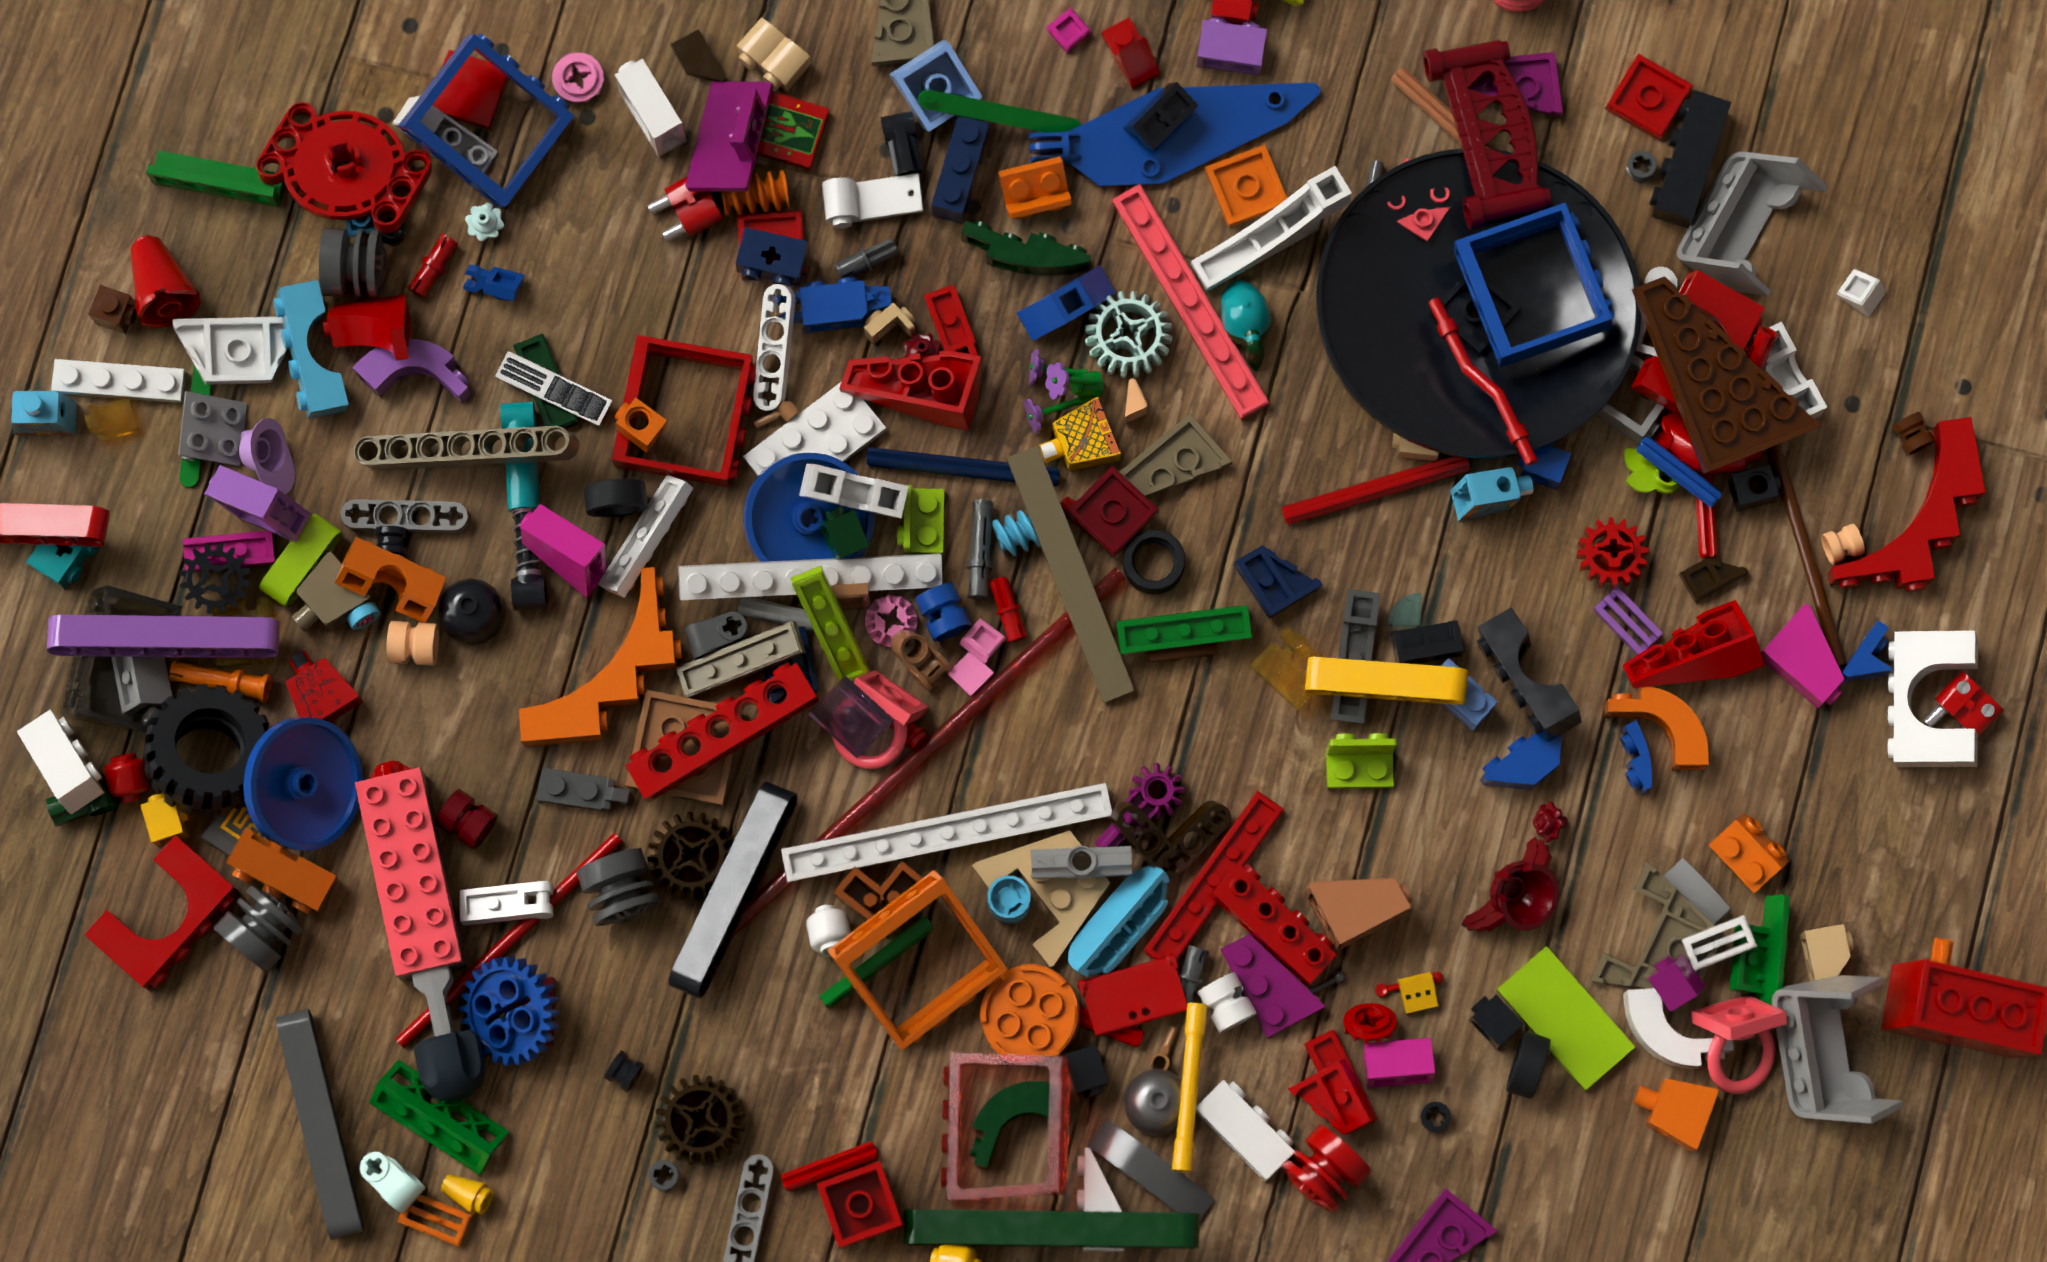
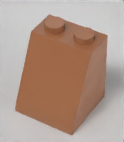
(1357, 907)

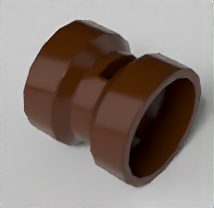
(1910, 426)

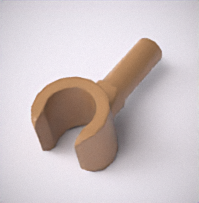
(786, 409)
(1165, 1048)

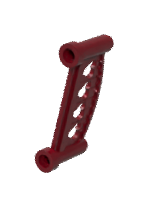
(1492, 196)

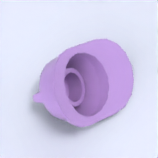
(268, 455)

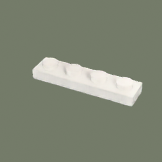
(118, 381)
(645, 536)

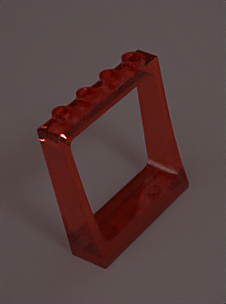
(1058, 1126)

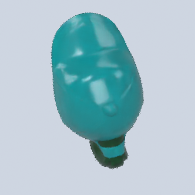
(1246, 319)

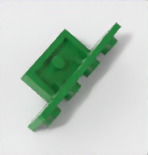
(1762, 968)

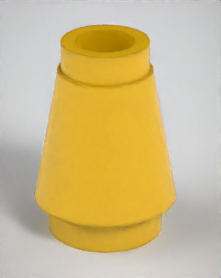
(468, 1193)

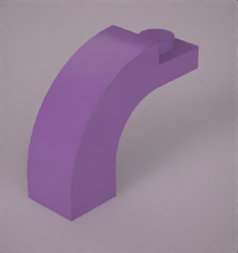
(381, 370)

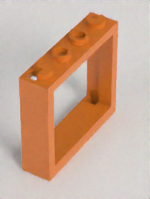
(889, 919)

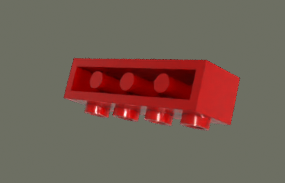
(1273, 924)

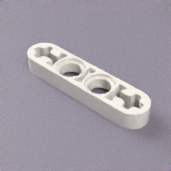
(780, 348)

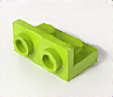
(922, 522)

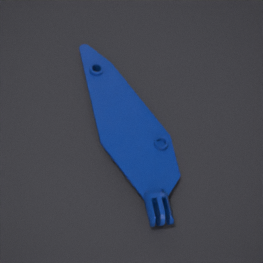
(1220, 124)

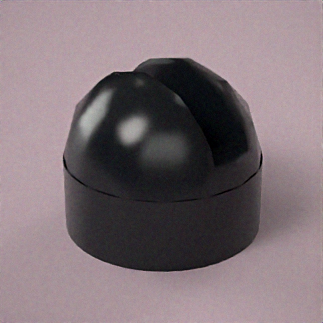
(398, 238)

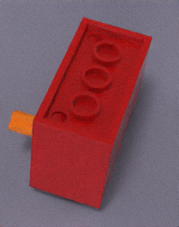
(1965, 1006)

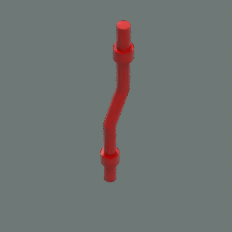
(1449, 330)

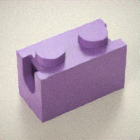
(1231, 46)

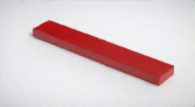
(1195, 903)

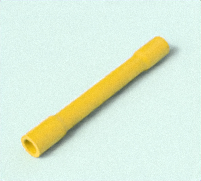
(1184, 1141)

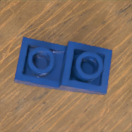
(1639, 769)

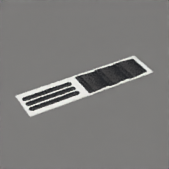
(553, 388)

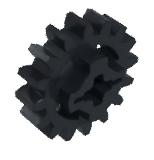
(205, 565)

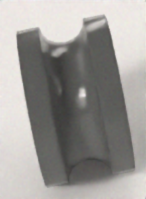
(1637, 174)
(668, 1185)

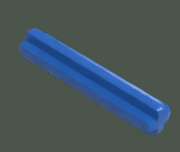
(1679, 471)

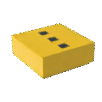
(1418, 992)

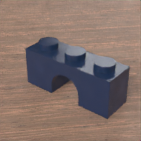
(959, 169)

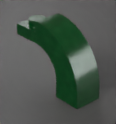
(1003, 1107)

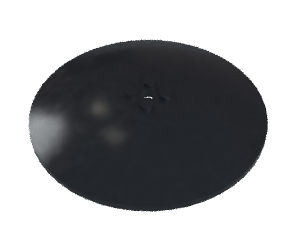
(1386, 339)

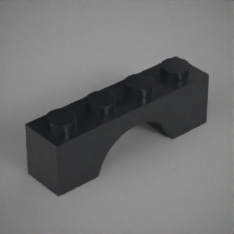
(1549, 706)

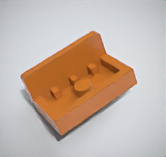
(1749, 852)

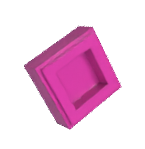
(1068, 30)

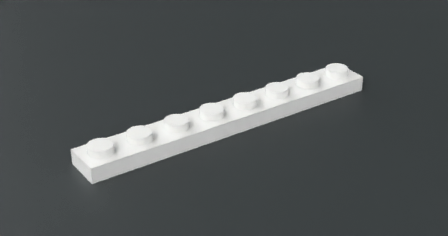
(774, 578)

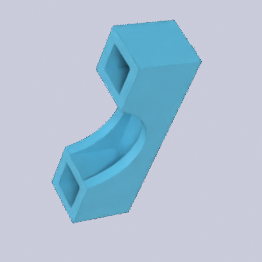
(320, 389)

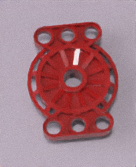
(356, 188)

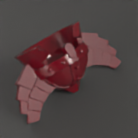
(1521, 893)

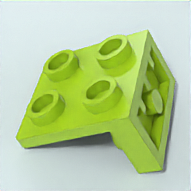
(1360, 762)

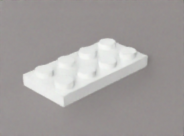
(830, 426)

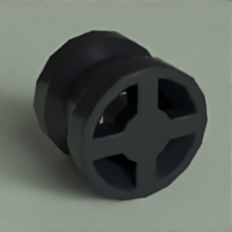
(392, 539)
(624, 1071)

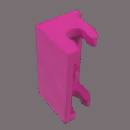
(1398, 1063)

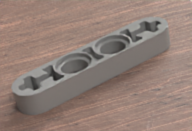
(405, 513)
(745, 1219)

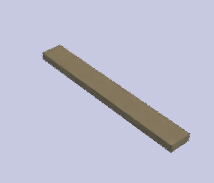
(1070, 574)

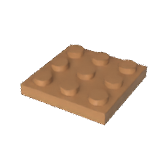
(669, 713)

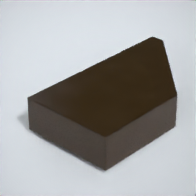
(697, 57)
(1710, 577)

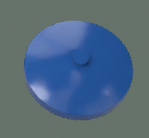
(786, 525)
(302, 783)

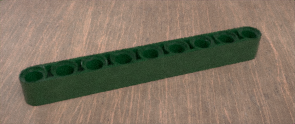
(1052, 1228)

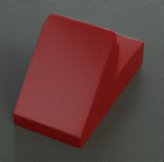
(1131, 53)

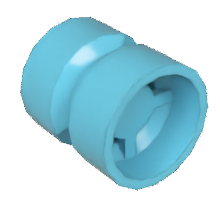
(1009, 899)

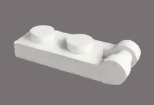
(505, 903)

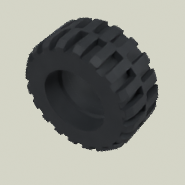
(196, 711)

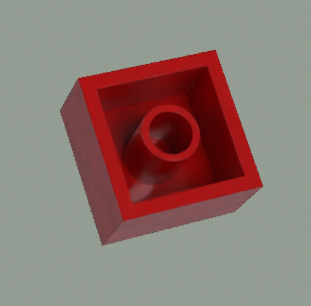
(860, 1205)

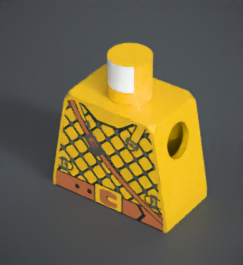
(1082, 438)

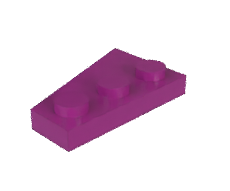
(1536, 80)
(1270, 987)
(1442, 1232)

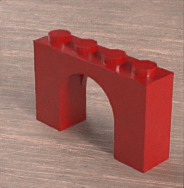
(1725, 307)
(151, 958)

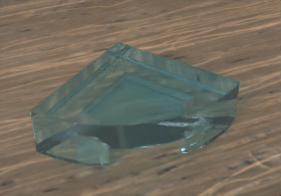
(1406, 612)

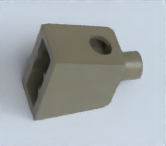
(324, 598)

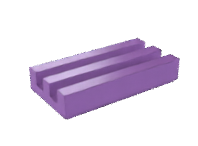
(1636, 612)

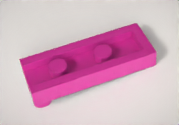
(254, 546)

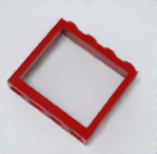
(648, 345)

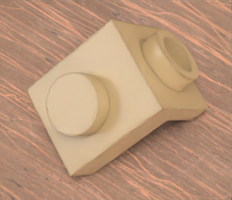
(882, 322)

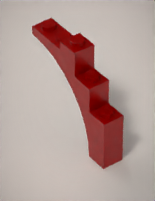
(1908, 557)

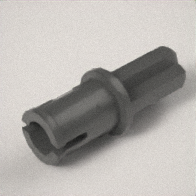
(866, 259)
(1192, 971)

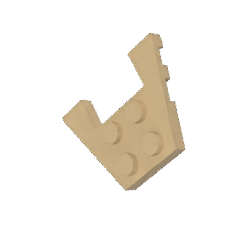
(1065, 898)

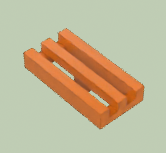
(462, 1229)

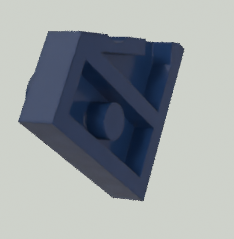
(1274, 581)

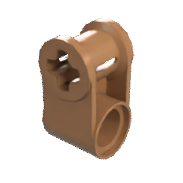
(923, 662)

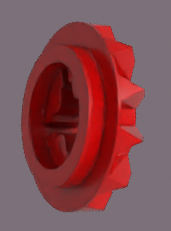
(1375, 1014)

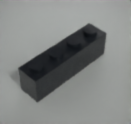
(1691, 158)

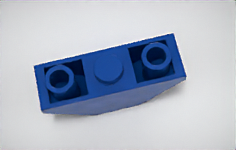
(1066, 303)
(1525, 765)

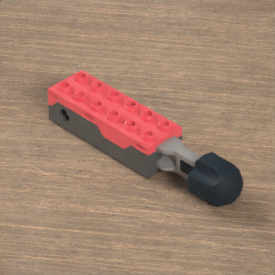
(420, 919)

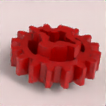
(1625, 553)

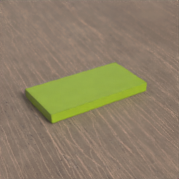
(1562, 1010)

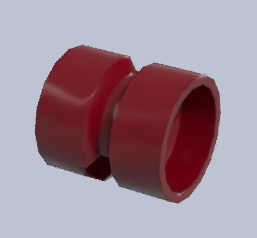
(469, 821)

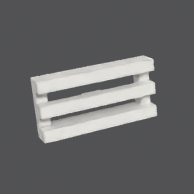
(1719, 942)

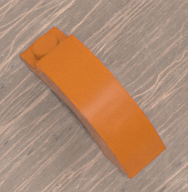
(1674, 716)

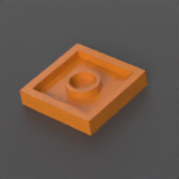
(1246, 185)

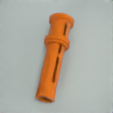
(248, 684)

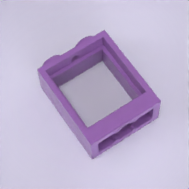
(257, 503)

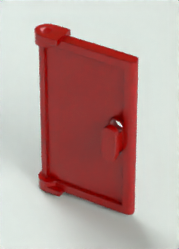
(1132, 990)

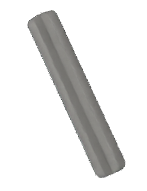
(773, 612)

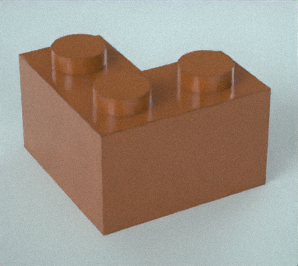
(867, 897)

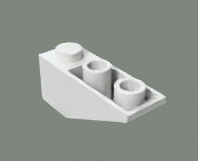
(454, 134)
(1096, 1192)

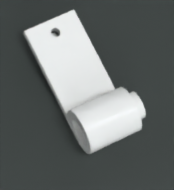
(871, 199)

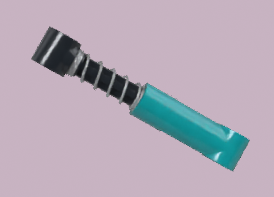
(523, 496)

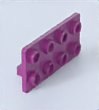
(729, 136)

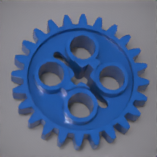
(523, 1037)

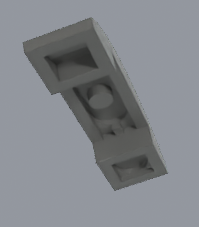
(1356, 644)
(1149, 1170)

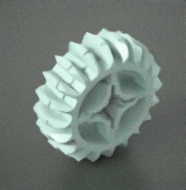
(1139, 327)

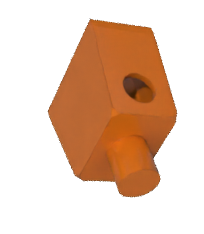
(1678, 1110)

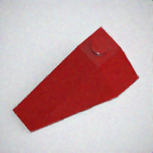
(927, 387)
(1711, 649)

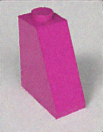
(564, 548)
(1805, 659)

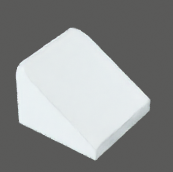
(1862, 292)

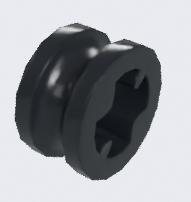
(1443, 1109)

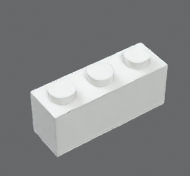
(61, 761)
(1245, 1129)

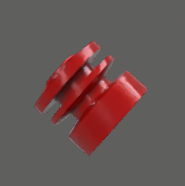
(1326, 1169)

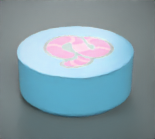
(363, 615)

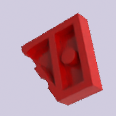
(1336, 1097)

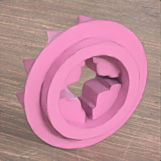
(585, 65)
(885, 606)

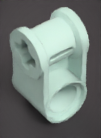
(394, 1183)

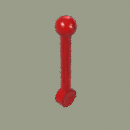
(1382, 990)

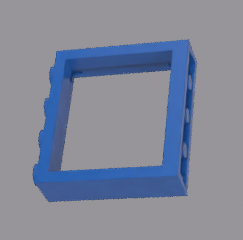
(451, 158)
(1580, 254)

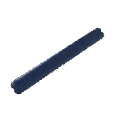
(946, 465)

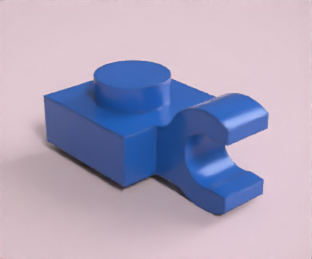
(497, 282)

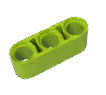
(300, 560)

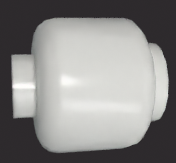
(827, 928)

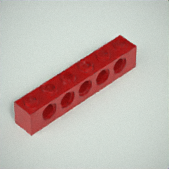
(712, 750)

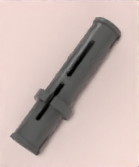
(980, 550)

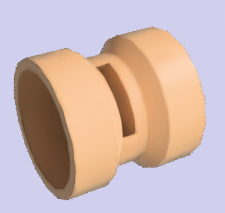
(1841, 544)

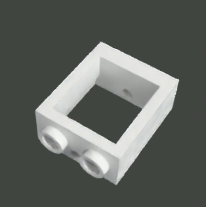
(650, 107)

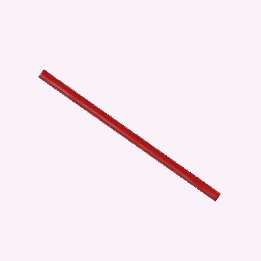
(508, 940)

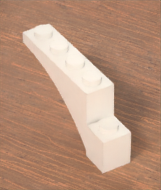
(1276, 230)

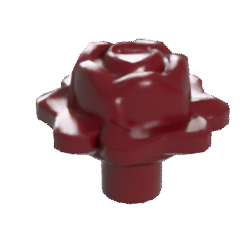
(922, 344)
(1549, 821)

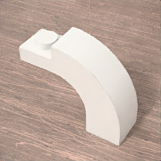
(1656, 1036)

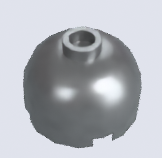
(1154, 1102)

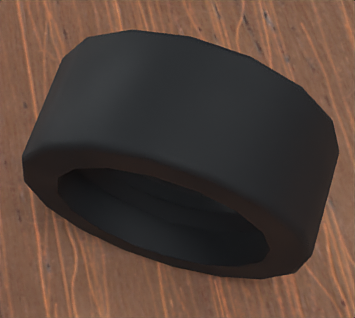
(615, 497)
(1154, 537)
(1528, 1065)

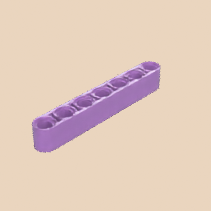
(163, 636)

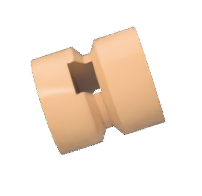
(412, 643)

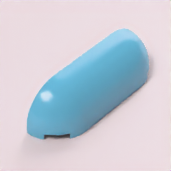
(1120, 922)

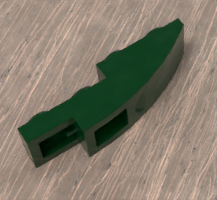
(1037, 257)

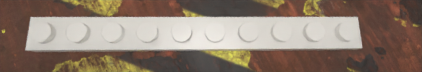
(946, 832)

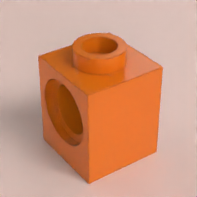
(642, 438)

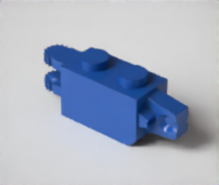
(837, 305)

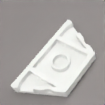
(233, 348)

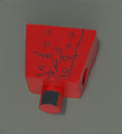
(319, 689)

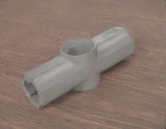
(1104, 862)

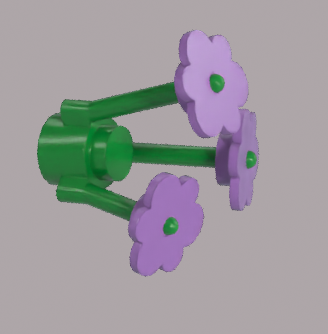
(1083, 383)

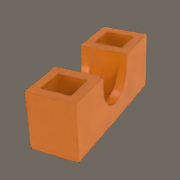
(415, 585)

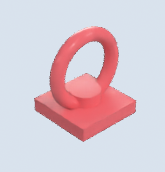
(899, 705)
(1740, 1020)

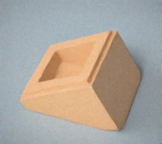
(1136, 404)

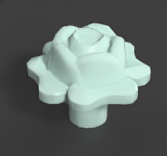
(484, 222)

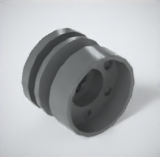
(348, 263)
(616, 881)
(259, 928)

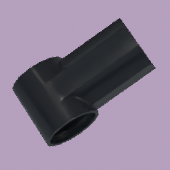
(901, 137)

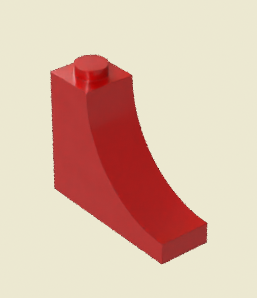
(371, 323)

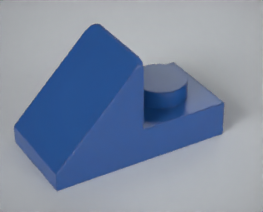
(1863, 663)

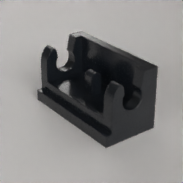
(1161, 115)
(1427, 643)

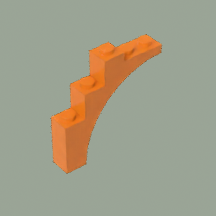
(579, 714)

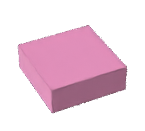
(982, 640)
(970, 674)

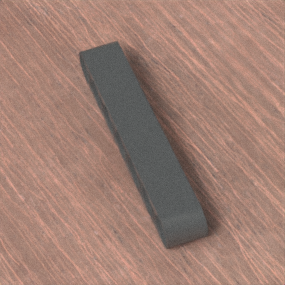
(320, 1124)

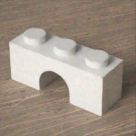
(1784, 369)
(853, 491)

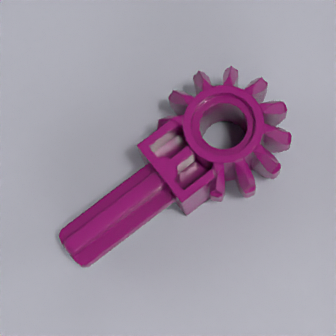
(1142, 799)

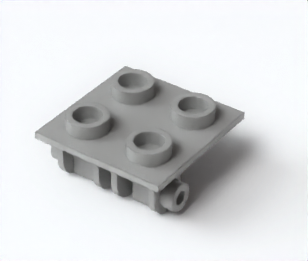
(211, 429)

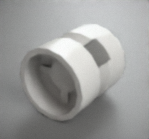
(1227, 1002)

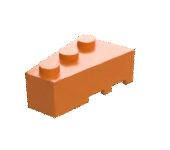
(280, 872)

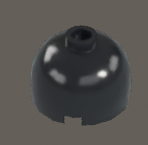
(471, 611)

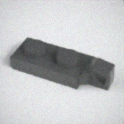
(580, 790)

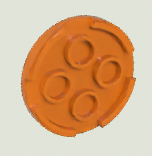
(1030, 1012)

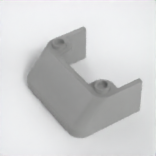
(1736, 212)
(1816, 1053)

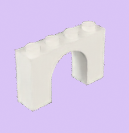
(1914, 657)

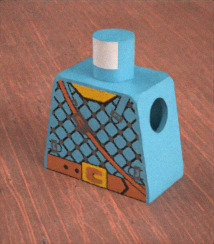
(41, 415)
(1489, 492)

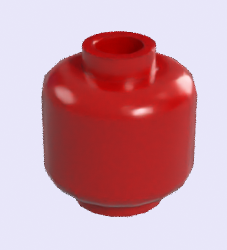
(126, 777)

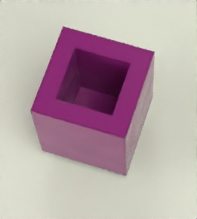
(1675, 981)

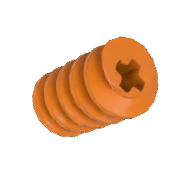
(760, 193)

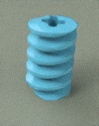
(1015, 533)

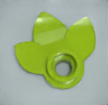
(1645, 475)

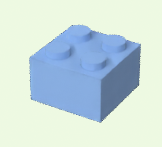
(933, 70)

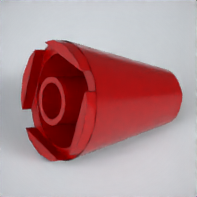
(160, 284)

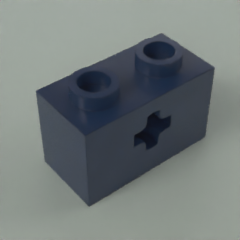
(758, 247)

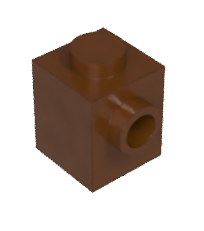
(113, 309)

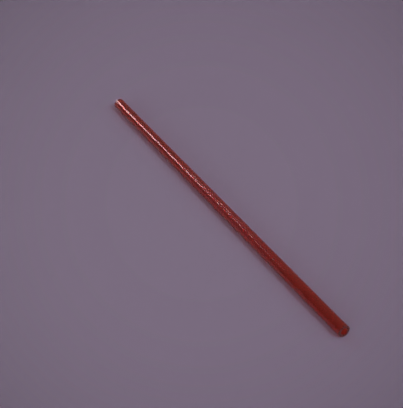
(934, 742)

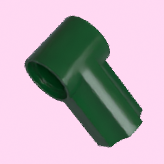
(98, 806)

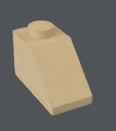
(1826, 951)

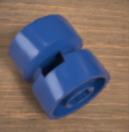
(943, 612)

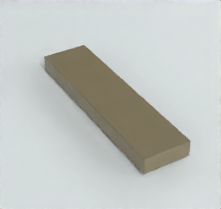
(741, 660)

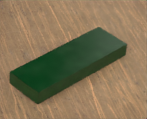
(538, 352)

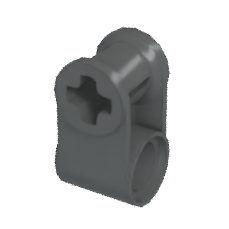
(711, 634)

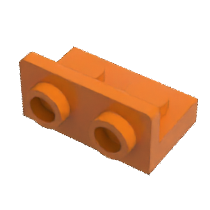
(1034, 188)

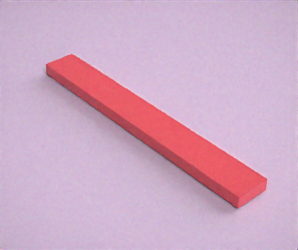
(1190, 302)

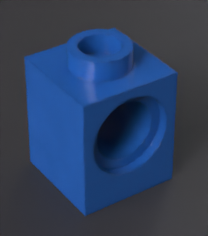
(1548, 468)

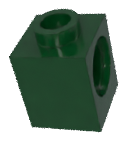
(843, 532)

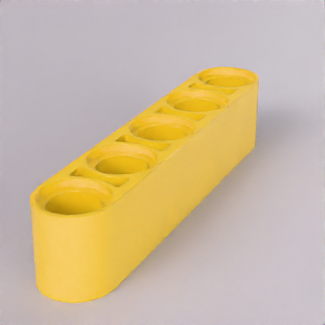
(1386, 680)

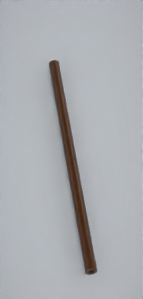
(1806, 554)

